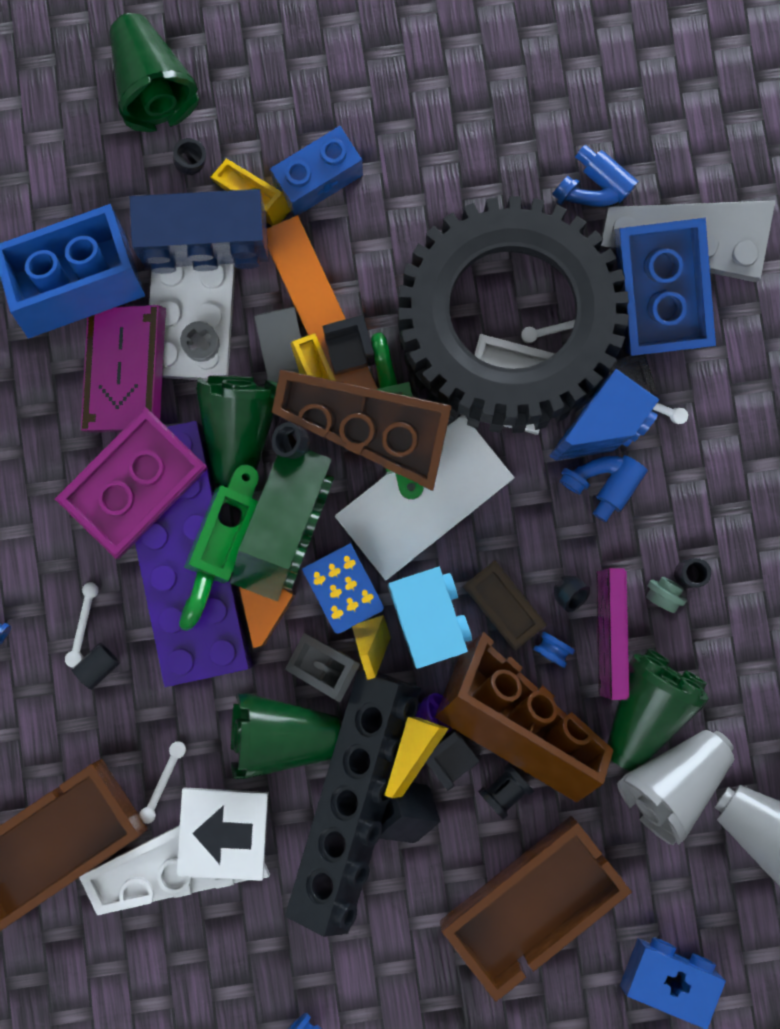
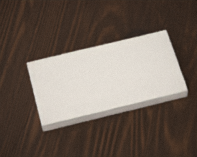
(399, 529)

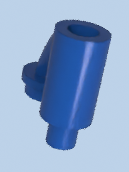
(605, 172)
(618, 488)

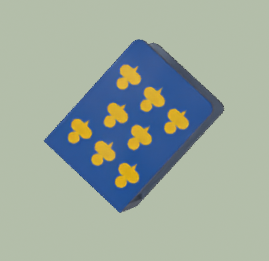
(343, 589)

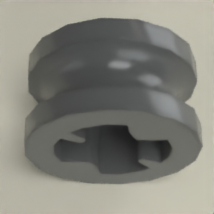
(202, 329)

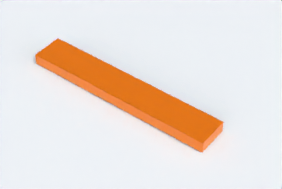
(309, 288)

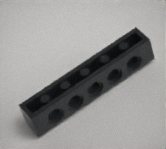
(336, 816)

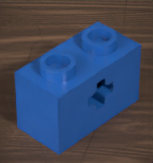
(317, 171)
(690, 999)

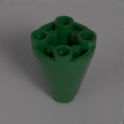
(655, 710)

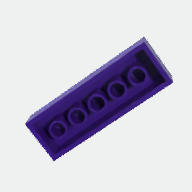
(219, 638)

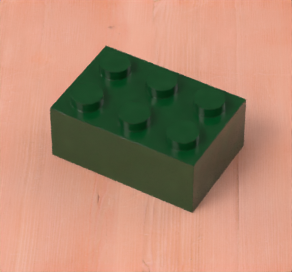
(282, 525)

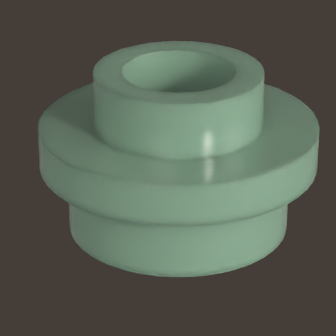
(666, 594)

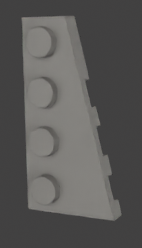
(734, 231)

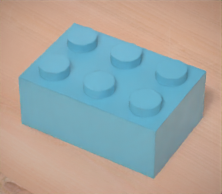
(429, 617)

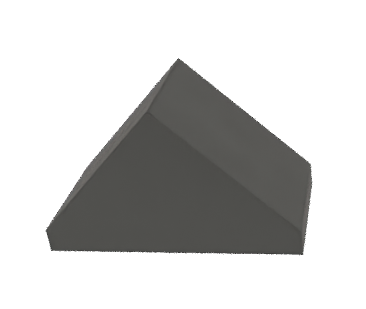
(322, 666)

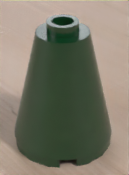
(148, 76)
(234, 422)
(278, 736)

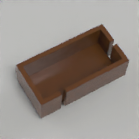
(63, 839)
(534, 908)

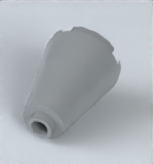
(678, 784)
(754, 824)

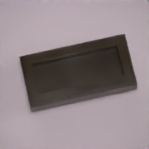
(504, 605)

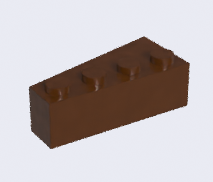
(379, 425)
(522, 723)

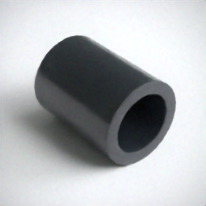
(703, 569)
(95, 666)

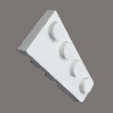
(145, 876)

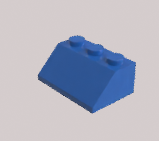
(610, 418)

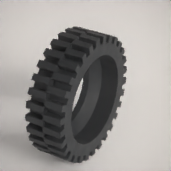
(498, 393)

